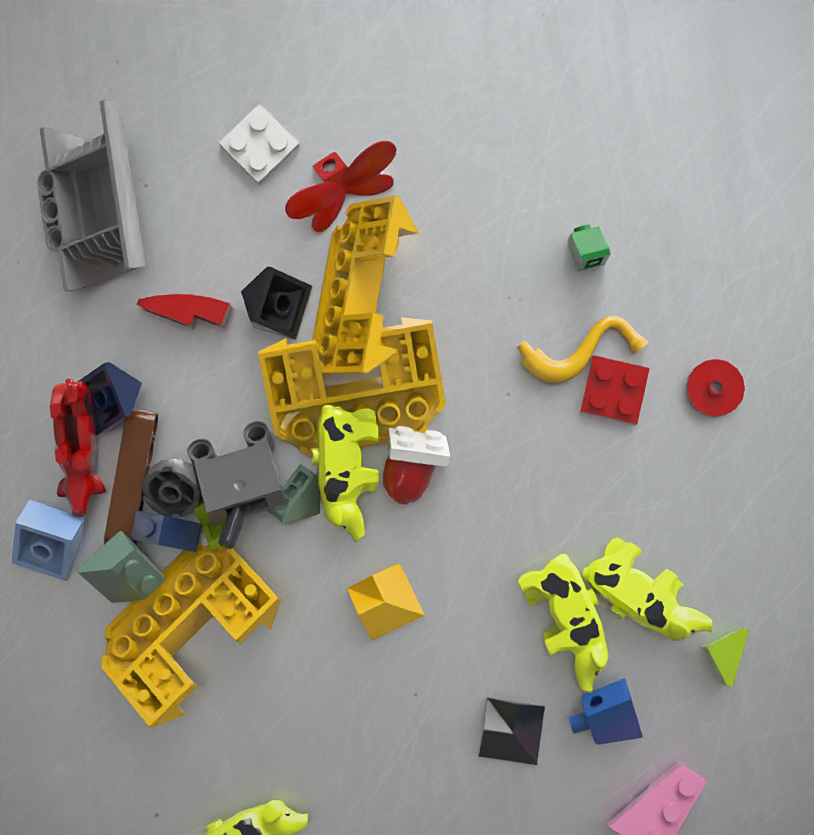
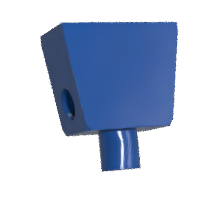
(608, 714)

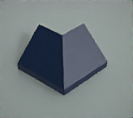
(112, 395)

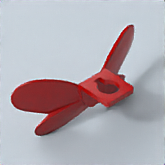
(360, 178)

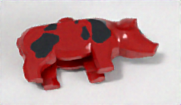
(75, 443)

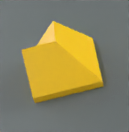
(385, 601)

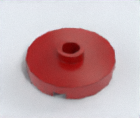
(702, 395)

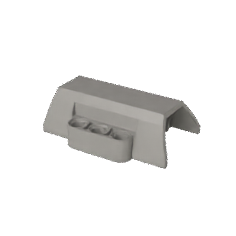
(90, 203)

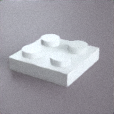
(259, 144)
(418, 447)

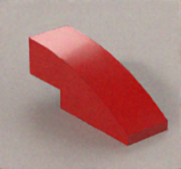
(187, 309)

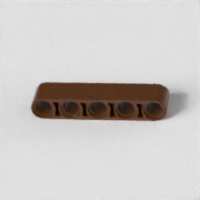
(131, 470)

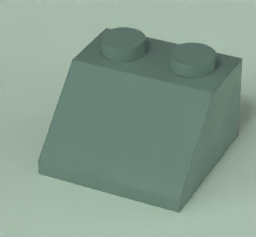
(122, 571)

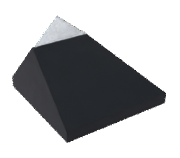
(276, 302)
(511, 731)

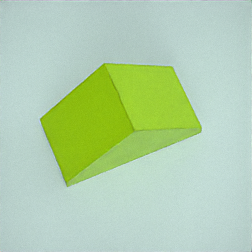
(726, 654)

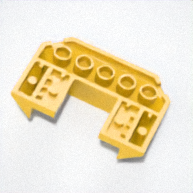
(346, 317)
(404, 395)
(156, 628)

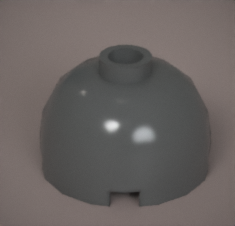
(172, 487)

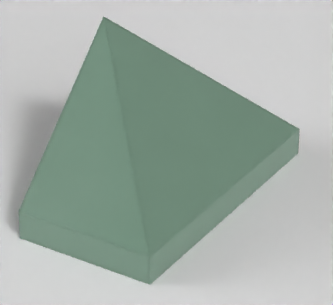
(301, 497)

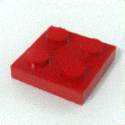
(614, 390)

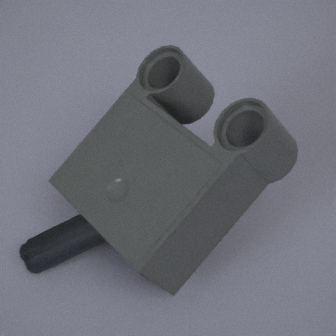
(238, 481)

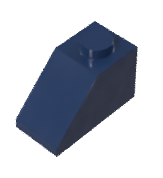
(166, 531)

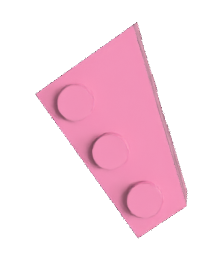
(662, 805)

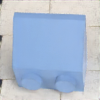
(47, 539)

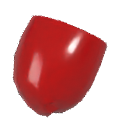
(406, 480)

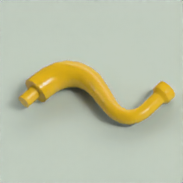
(563, 371)

